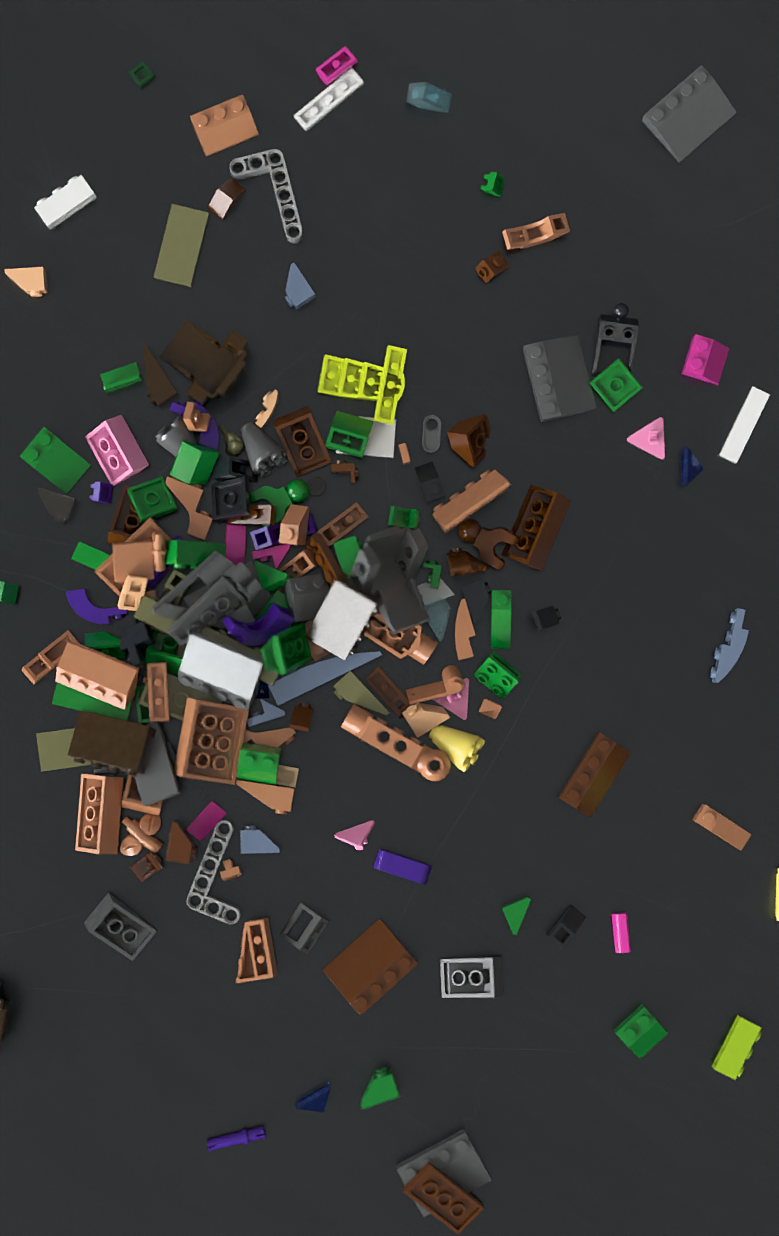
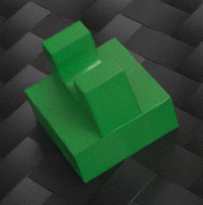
(495, 184)

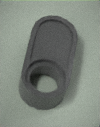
(430, 437)

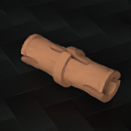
(158, 550)

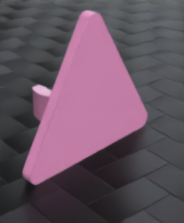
(650, 438)
(457, 702)
(356, 835)

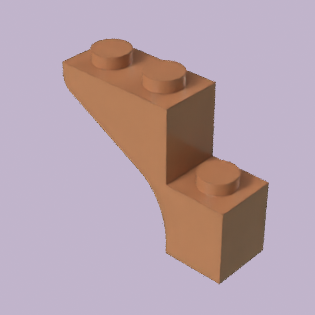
(191, 497)
(270, 738)

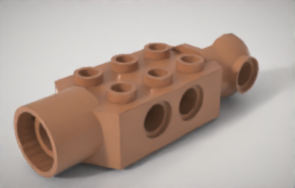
(407, 642)
(361, 724)

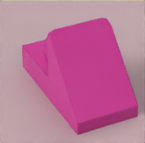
(277, 552)

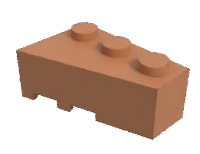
(257, 952)

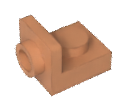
(194, 419)

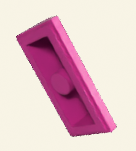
(206, 821)

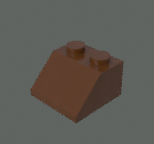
(181, 845)

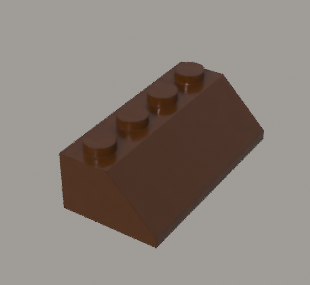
(537, 527)
(594, 774)

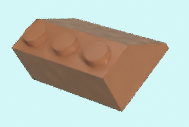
(224, 125)

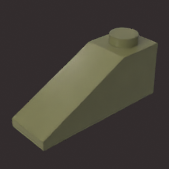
(355, 692)

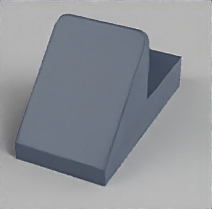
(271, 712)

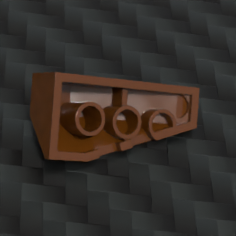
(463, 563)

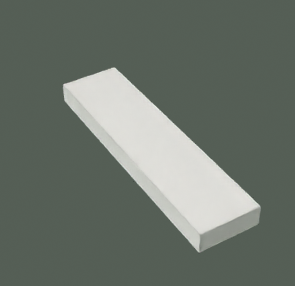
(329, 99)
(744, 424)

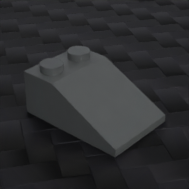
(119, 927)
(471, 977)

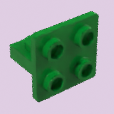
(497, 675)

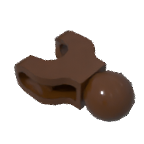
(486, 540)

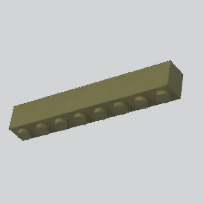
(145, 613)

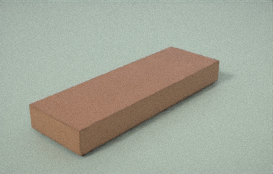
(157, 692)

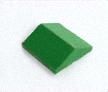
(194, 463)

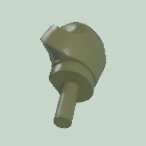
(233, 442)

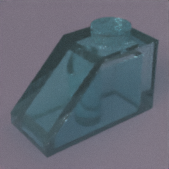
(428, 97)
(439, 616)

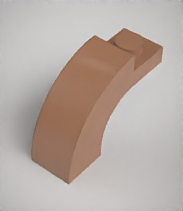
(537, 232)

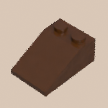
(302, 441)
(125, 520)

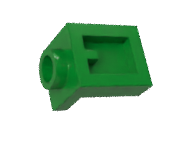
(433, 578)

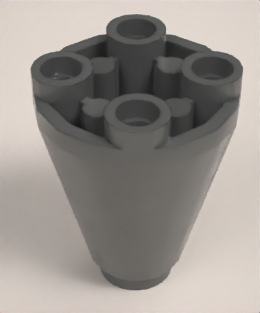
(172, 437)
(262, 450)

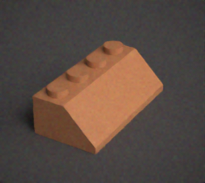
(97, 674)
(99, 814)

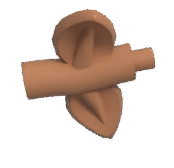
(141, 835)

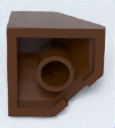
(469, 437)

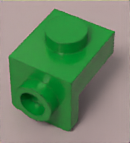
(404, 517)

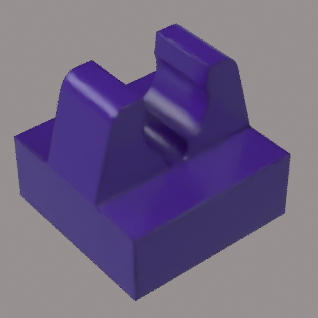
(102, 492)

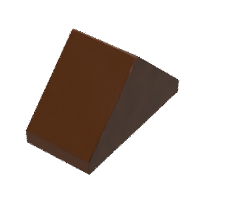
(226, 198)

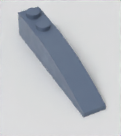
(307, 678)

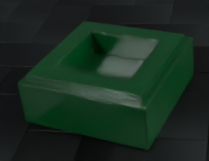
(142, 74)

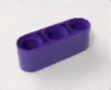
(402, 866)

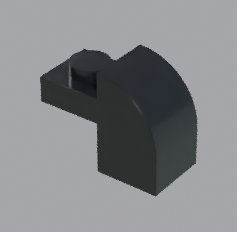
(133, 642)

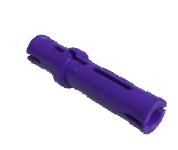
(244, 1136)

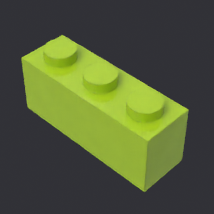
(737, 1047)

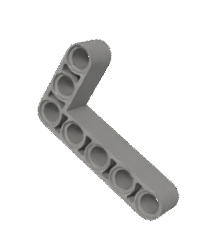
(279, 187)
(209, 874)

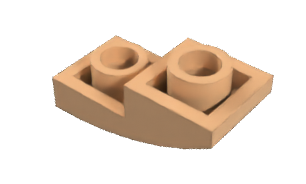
(269, 403)

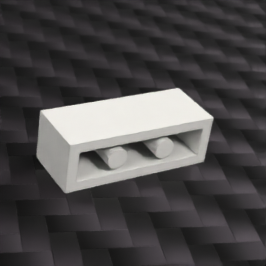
(65, 201)

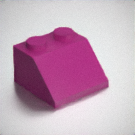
(705, 359)

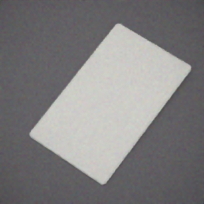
(432, 594)

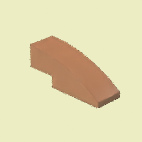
(463, 631)
(47, 658)

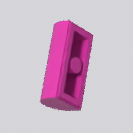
(336, 65)
(621, 932)

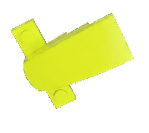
(367, 381)

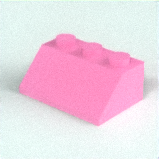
(116, 450)

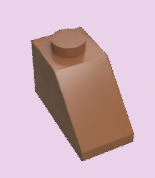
(294, 525)

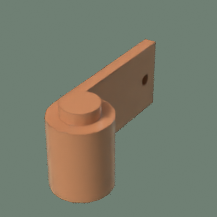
(451, 684)

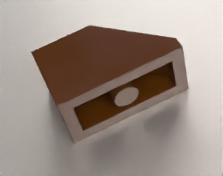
(301, 717)

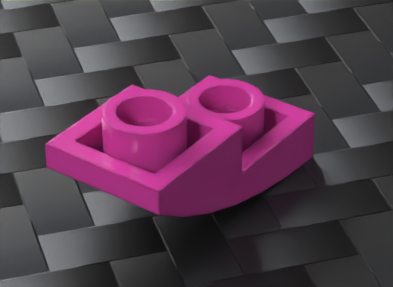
(235, 542)

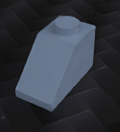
(297, 288)
(256, 841)

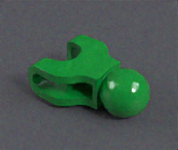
(295, 492)

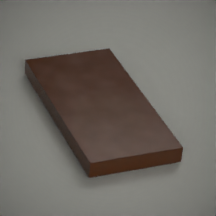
(443, 1198)

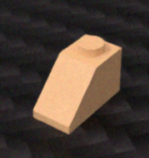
(31, 279)
(424, 717)

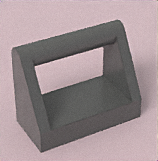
(310, 934)

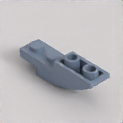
(729, 654)

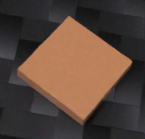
(133, 559)

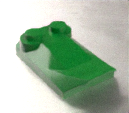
(287, 649)

